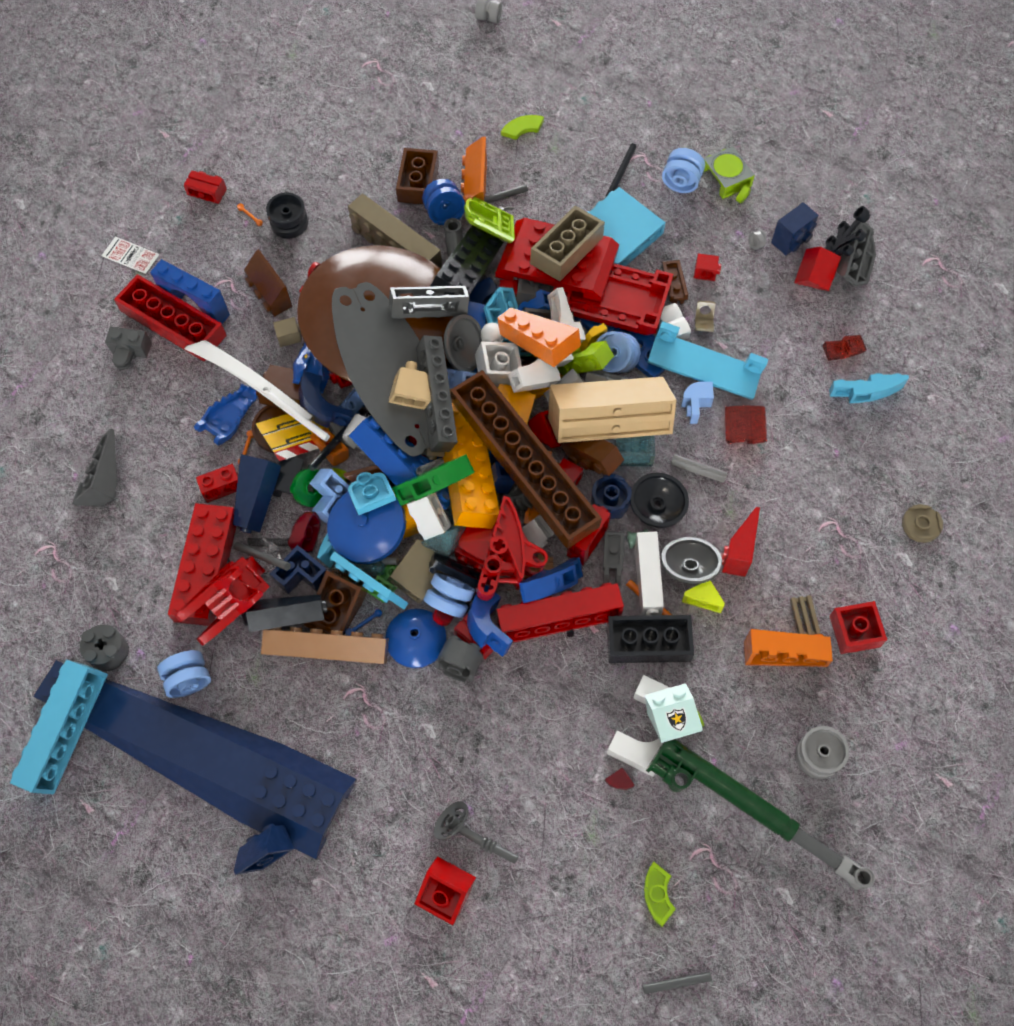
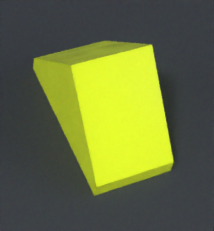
(705, 597)

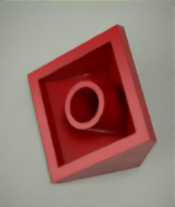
(818, 268)

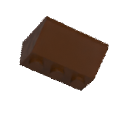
(267, 285)

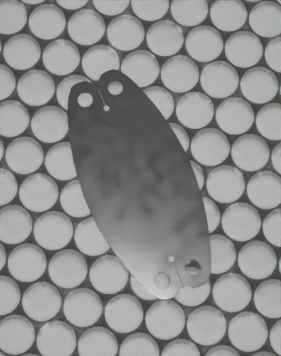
(372, 353)

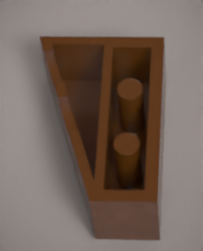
(594, 455)

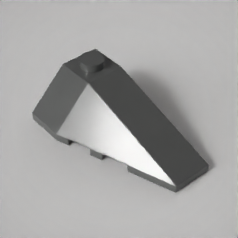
(102, 475)

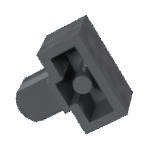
(127, 345)

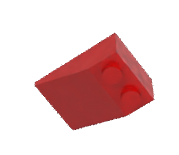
(739, 553)

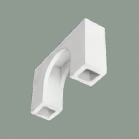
(630, 750)

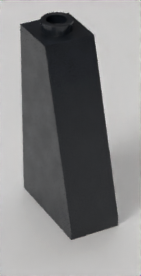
(285, 612)

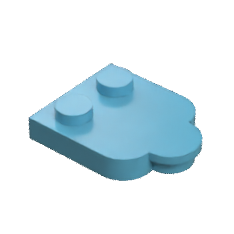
(370, 492)

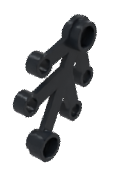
(845, 234)

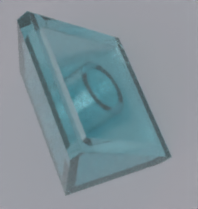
(446, 542)

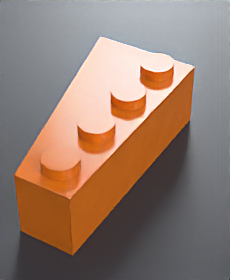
(539, 336)
(787, 649)

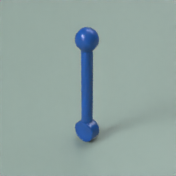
(377, 613)

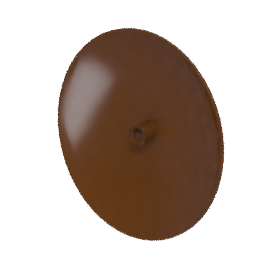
(373, 264)

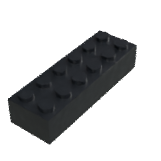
(468, 260)

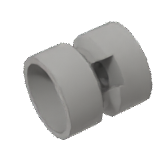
(488, 10)

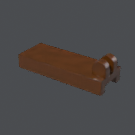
(678, 288)

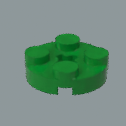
(300, 488)

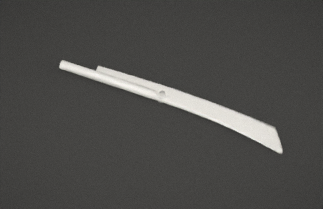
(222, 359)

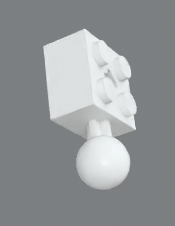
(496, 357)

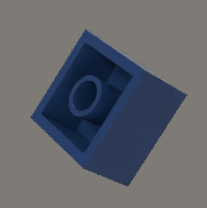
(794, 229)

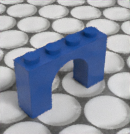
(182, 283)

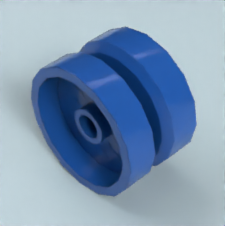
(443, 201)

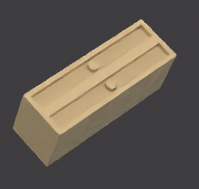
(611, 409)

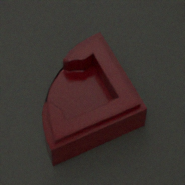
(620, 780)

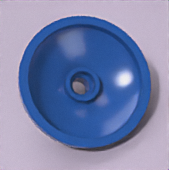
(415, 650)

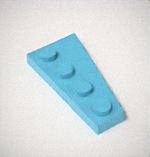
(369, 583)

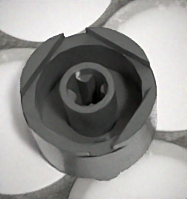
(103, 647)
(459, 659)

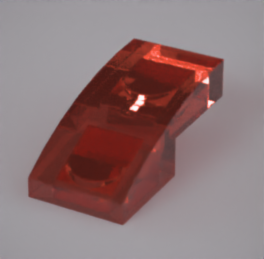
(844, 348)

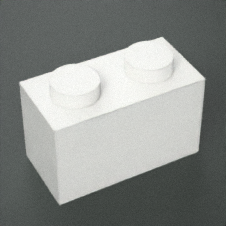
(429, 516)

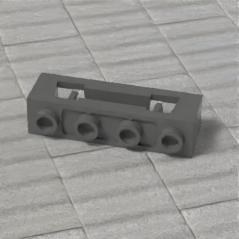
(428, 302)

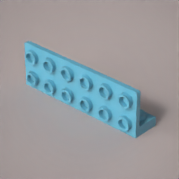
(705, 364)

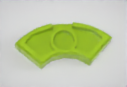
(522, 125)
(656, 894)

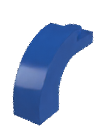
(483, 629)

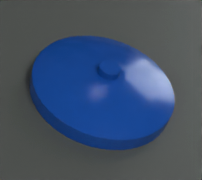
(365, 536)

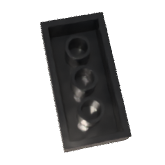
(650, 639)

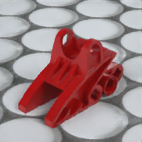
(515, 553)
(227, 595)

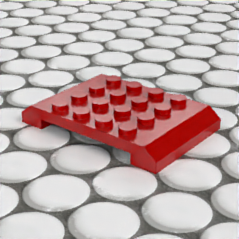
(587, 277)
(630, 300)

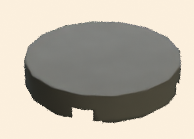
(922, 523)

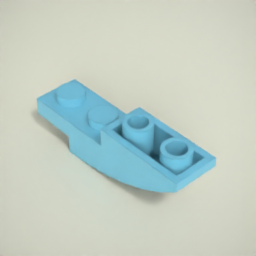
(875, 388)

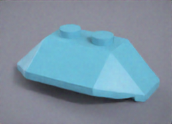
(500, 302)

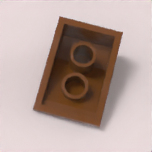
(343, 601)

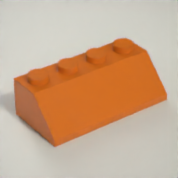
(475, 170)

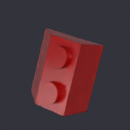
(444, 890)

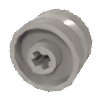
(833, 752)

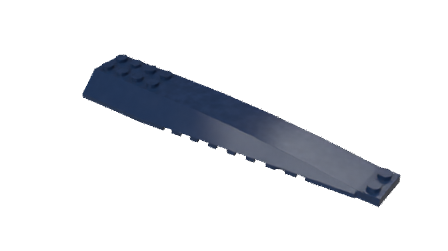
(220, 763)

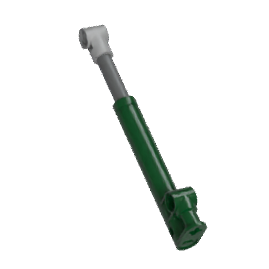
(678, 760)

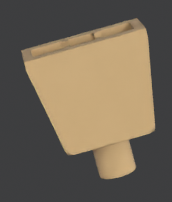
(410, 387)

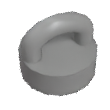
(757, 239)

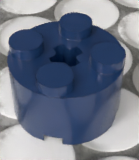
(617, 488)

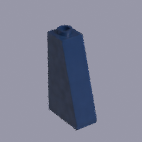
(254, 492)

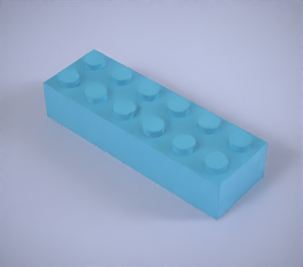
(58, 728)

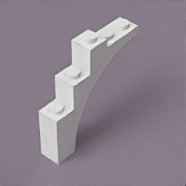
(539, 373)

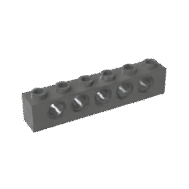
(439, 410)

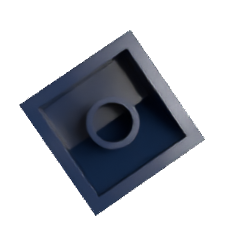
(263, 849)

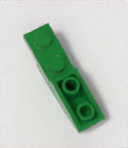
(433, 480)

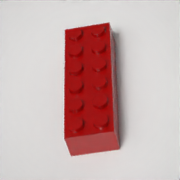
(168, 315)
(203, 556)
(560, 612)

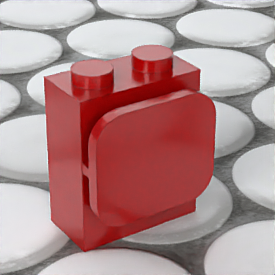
(474, 547)

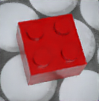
(858, 627)

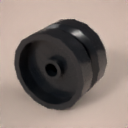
(287, 215)

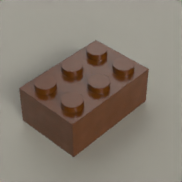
(416, 171)

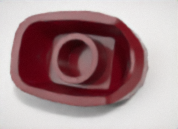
(305, 532)

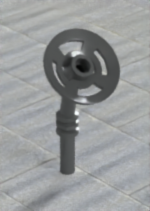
(457, 826)

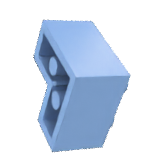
(331, 488)

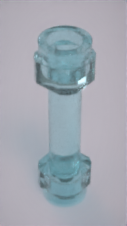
(375, 568)

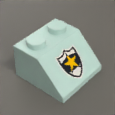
(673, 713)

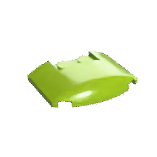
(490, 219)

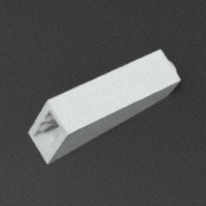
(648, 573)

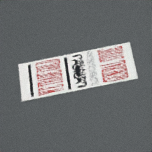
(130, 255)

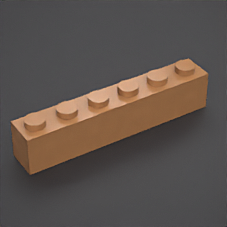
(325, 646)

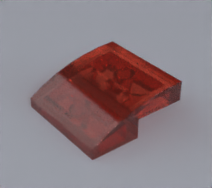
(745, 424)

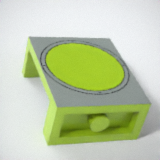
(729, 171)

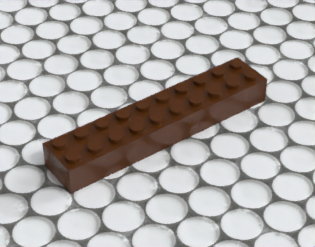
(525, 459)

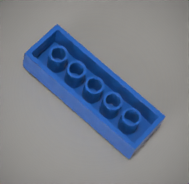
(389, 457)

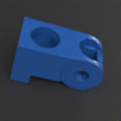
(539, 302)

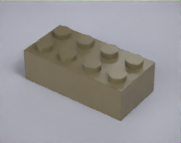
(567, 243)

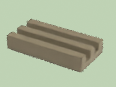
(808, 599)

